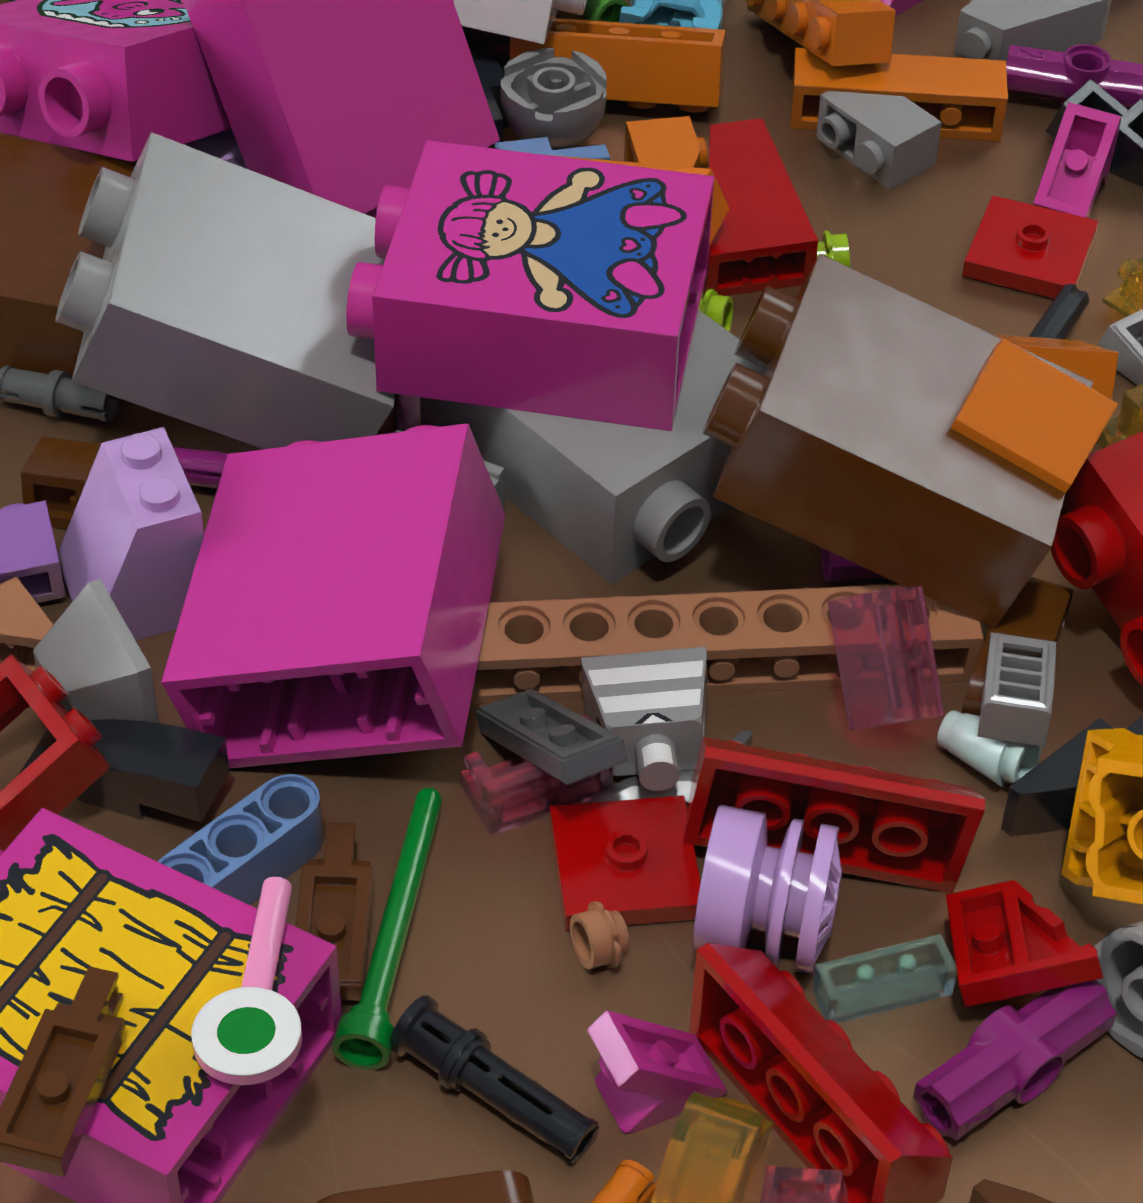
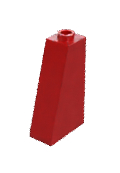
(766, 228)

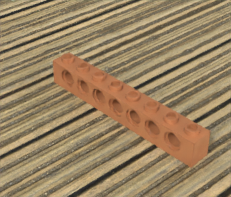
(749, 636)

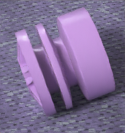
(767, 887)

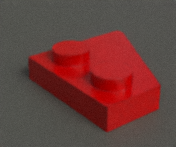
(1012, 945)

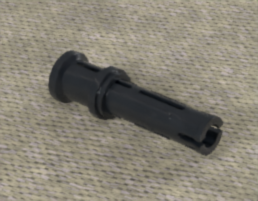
(466, 1062)

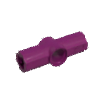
(1063, 74)
(1013, 1056)

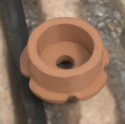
(599, 936)

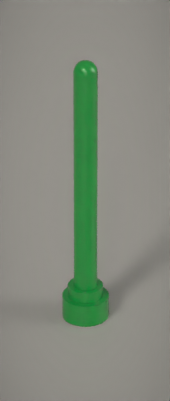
(366, 1030)

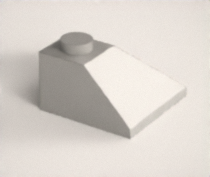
(98, 660)

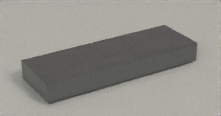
(551, 736)

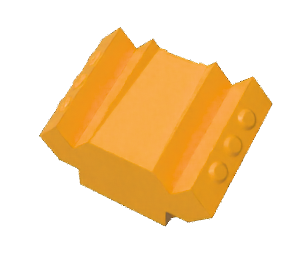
(1107, 817)

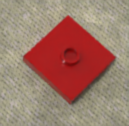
(1029, 247)
(626, 858)

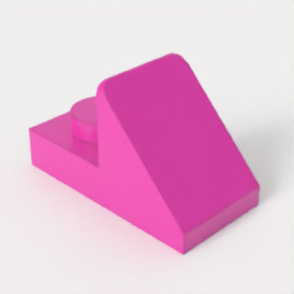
(1078, 160)
(649, 1070)

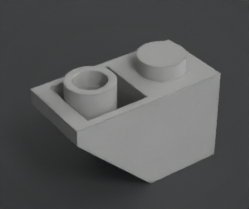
(879, 134)

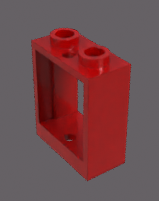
(64, 767)

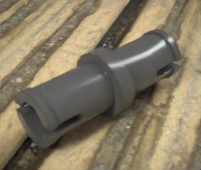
(55, 394)

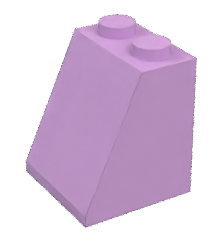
(135, 532)

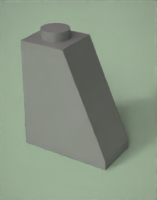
(991, 26)

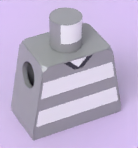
(654, 705)

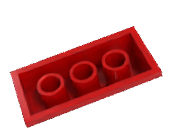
(887, 821)
(812, 1080)

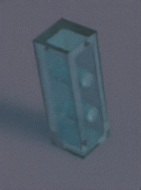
(884, 979)

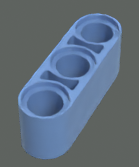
(255, 839)

